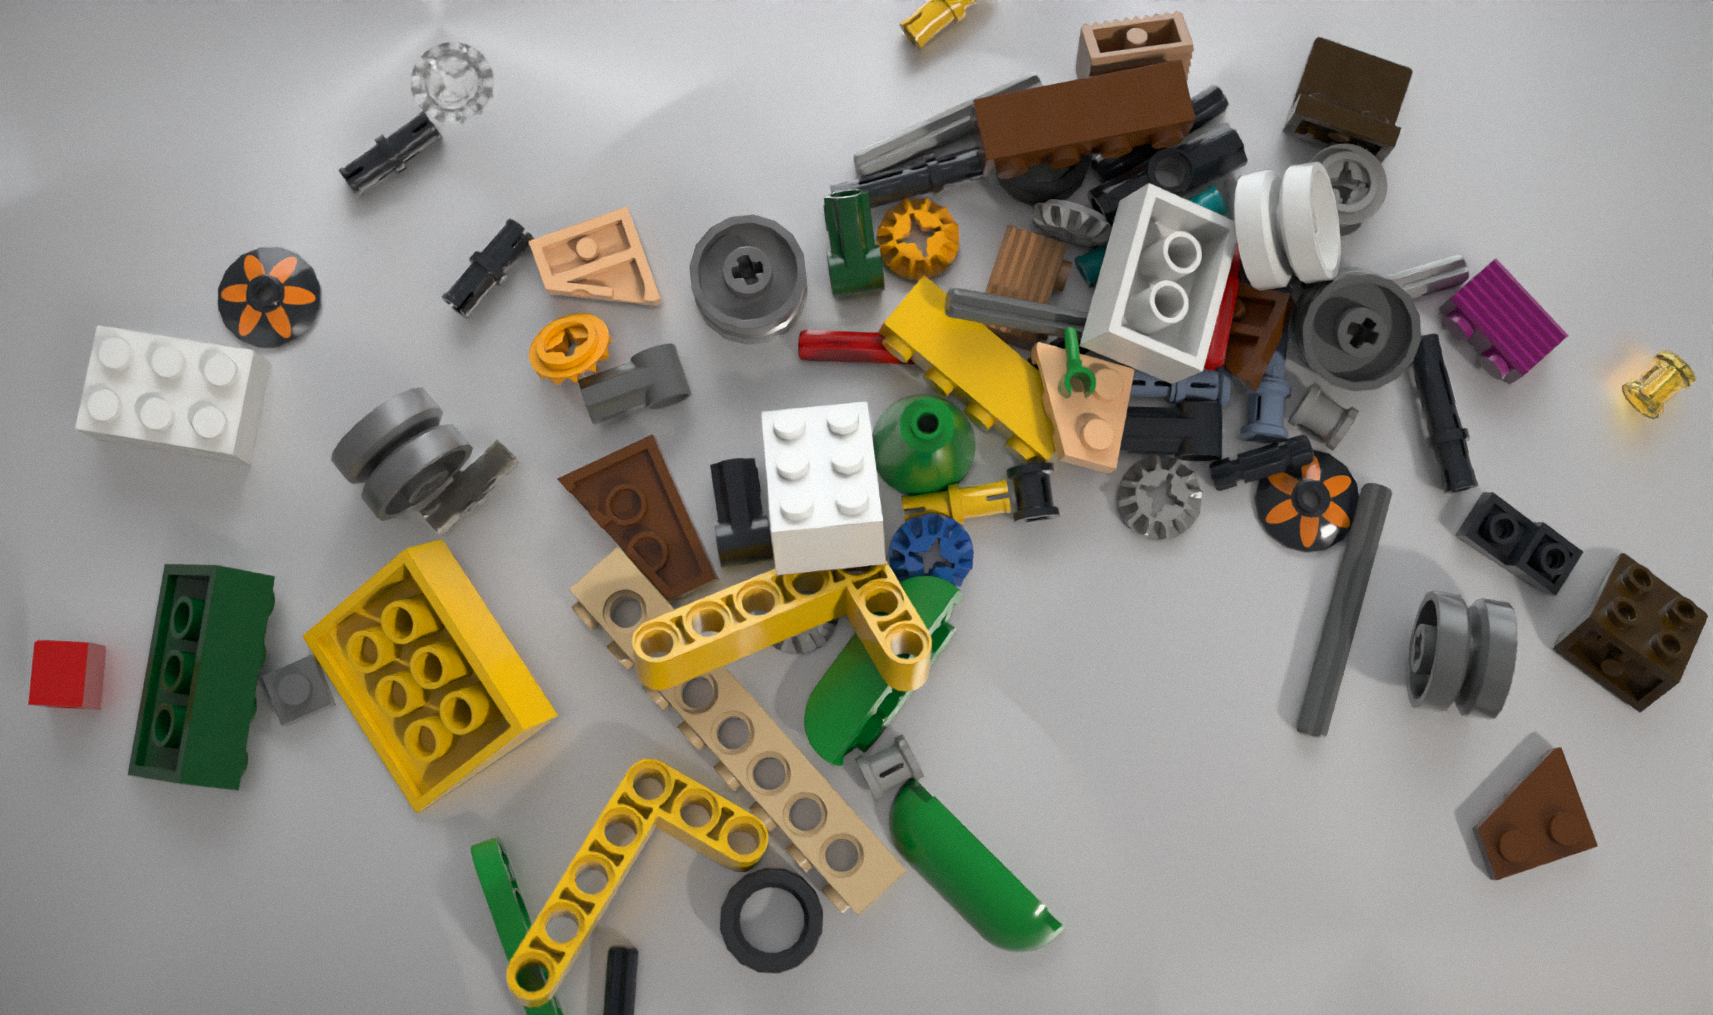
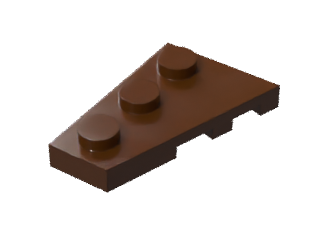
(646, 515)

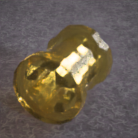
(1658, 384)

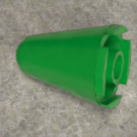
(920, 461)

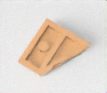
(597, 261)
(1091, 428)

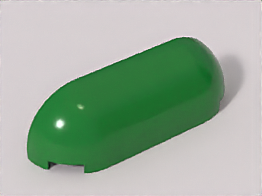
(852, 699)
(967, 873)

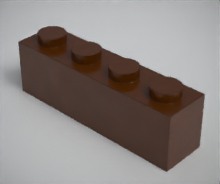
(1082, 119)

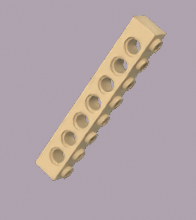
(876, 868)

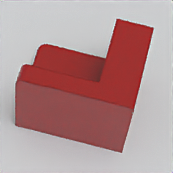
(67, 674)

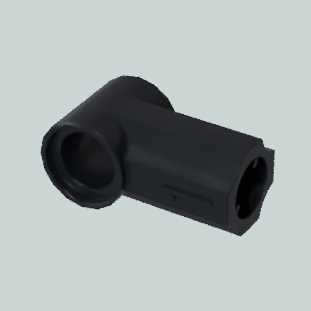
(1188, 431)
(741, 526)

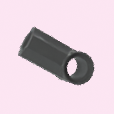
(650, 381)

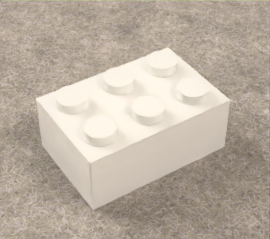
(1160, 284)
(173, 394)
(822, 488)

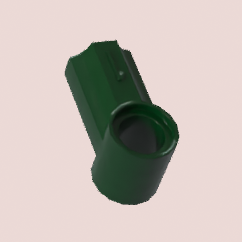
(853, 256)

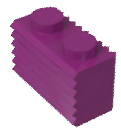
(1501, 323)

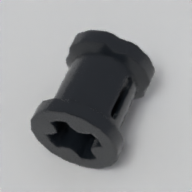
(1033, 492)

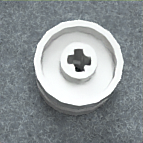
(1287, 226)

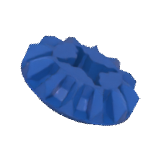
(918, 535)

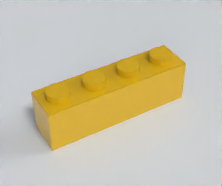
(975, 368)

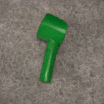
(1074, 367)

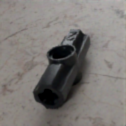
(1193, 162)

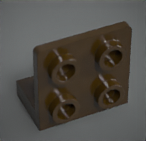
(1348, 99)
(1634, 634)

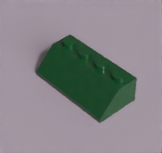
(202, 675)

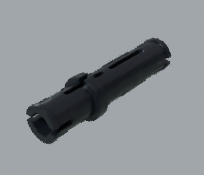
(920, 178)
(1442, 418)

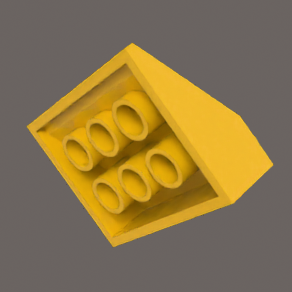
(428, 673)

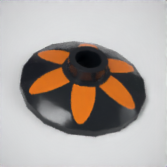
(289, 309)
(1304, 527)

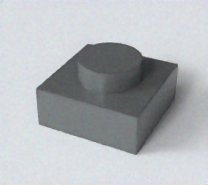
(298, 690)

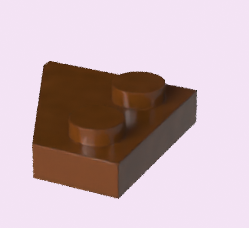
(1255, 332)
(1535, 821)

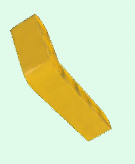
(787, 616)
(617, 861)

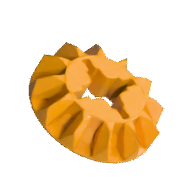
(906, 258)
(553, 342)

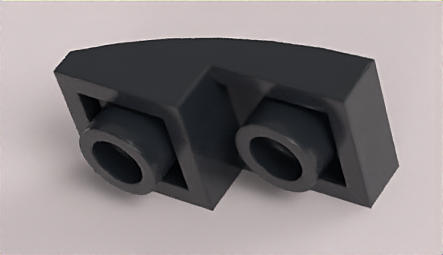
(1519, 545)

